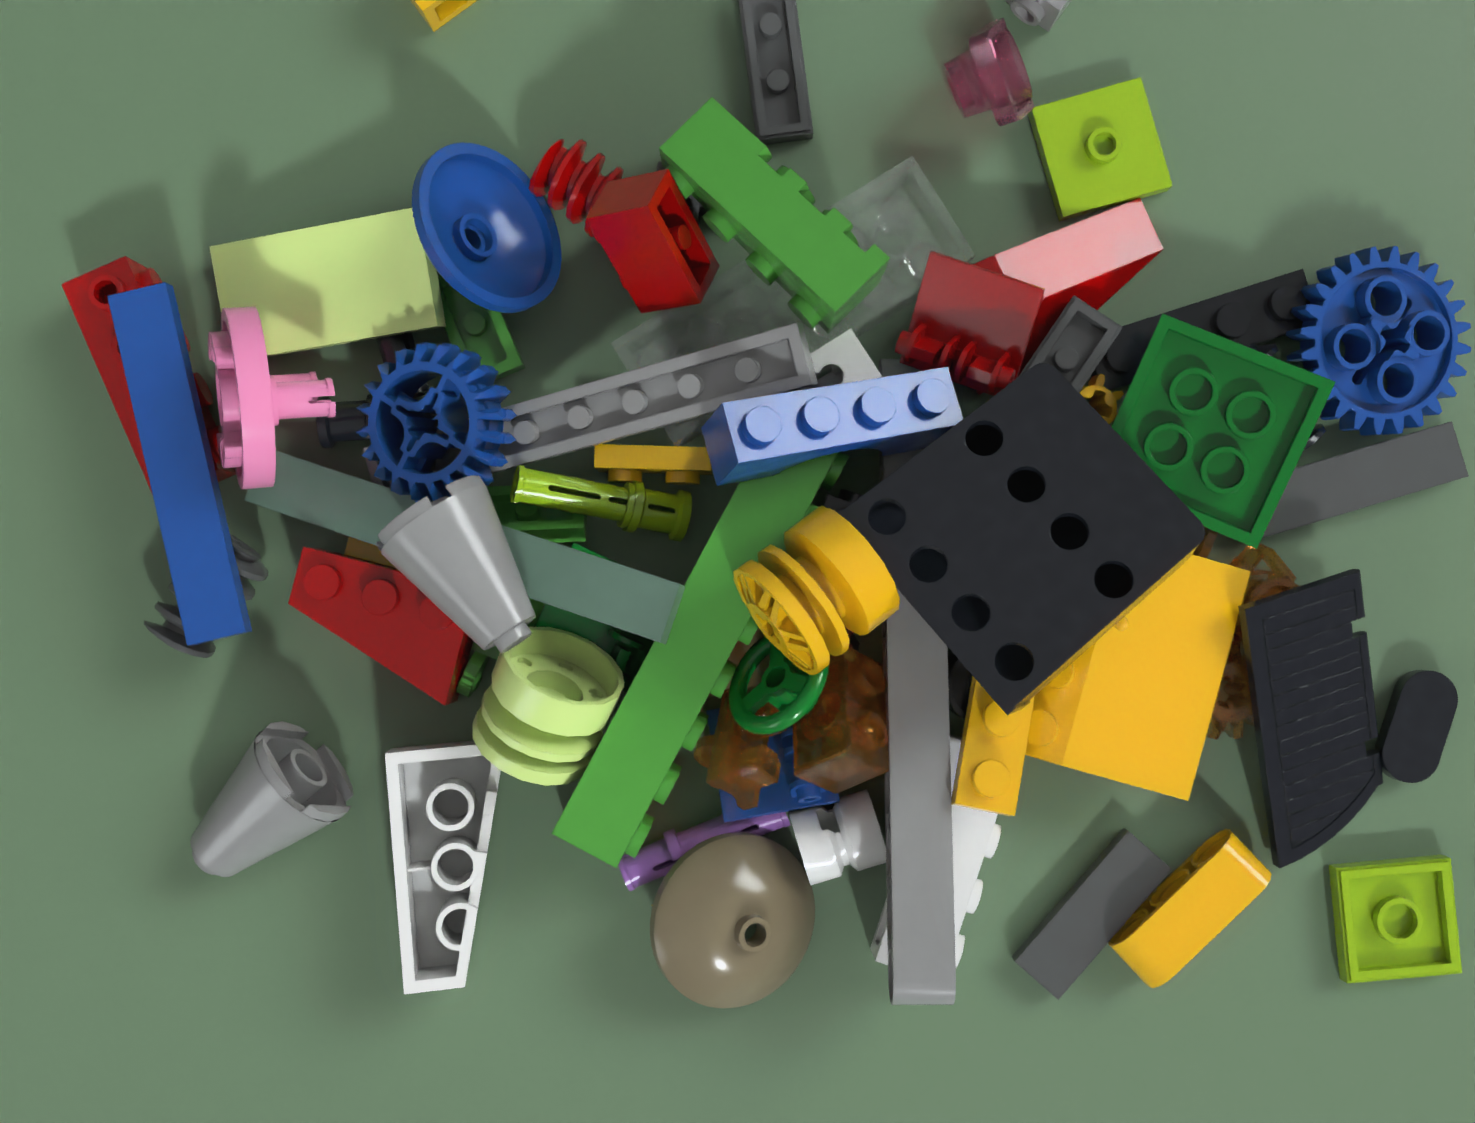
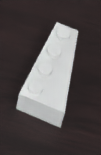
(440, 843)

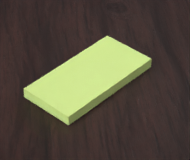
(332, 282)

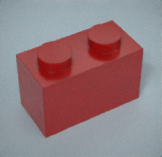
(653, 241)

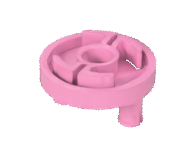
(254, 400)

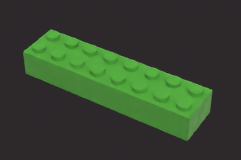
(675, 679)

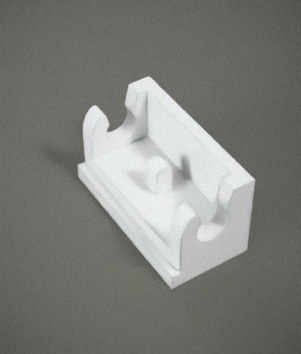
(842, 362)

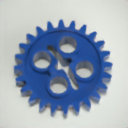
(1380, 339)

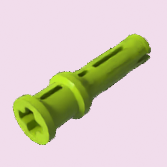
(635, 506)

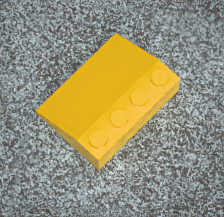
(1146, 694)

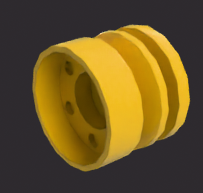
(817, 589)

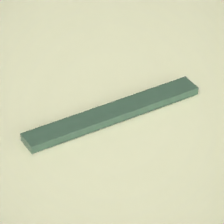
(548, 569)

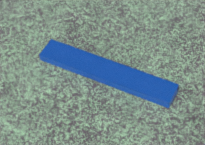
(179, 464)

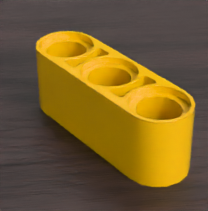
(1190, 908)

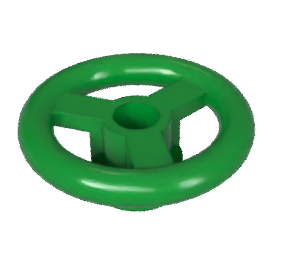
(781, 685)

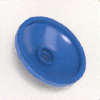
(486, 228)

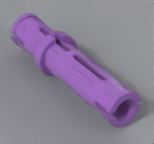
(658, 857)

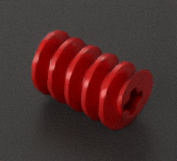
(571, 180)

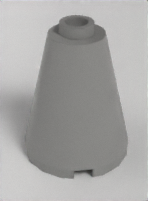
(462, 563)
(271, 801)

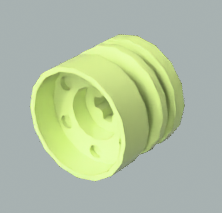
(547, 707)

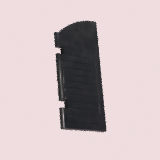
(1311, 710)

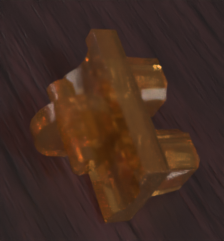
(737, 758)

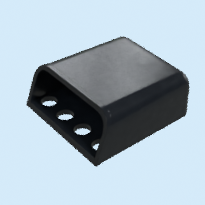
(1026, 533)

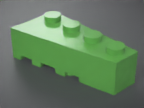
(772, 217)

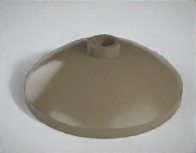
(709, 905)

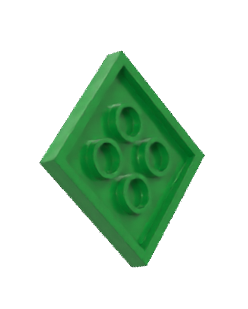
(1220, 424)

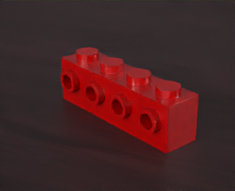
(91, 308)

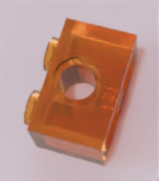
(847, 730)

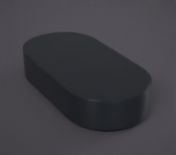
(1416, 725)

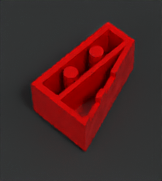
(383, 618)

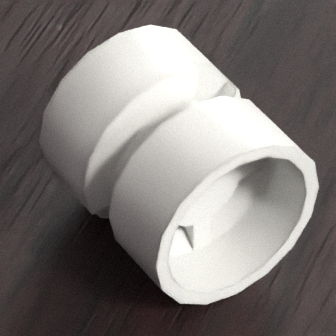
(839, 837)

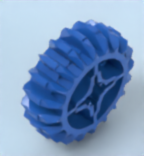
(406, 436)

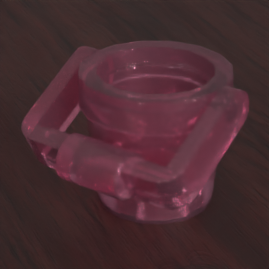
(991, 76)

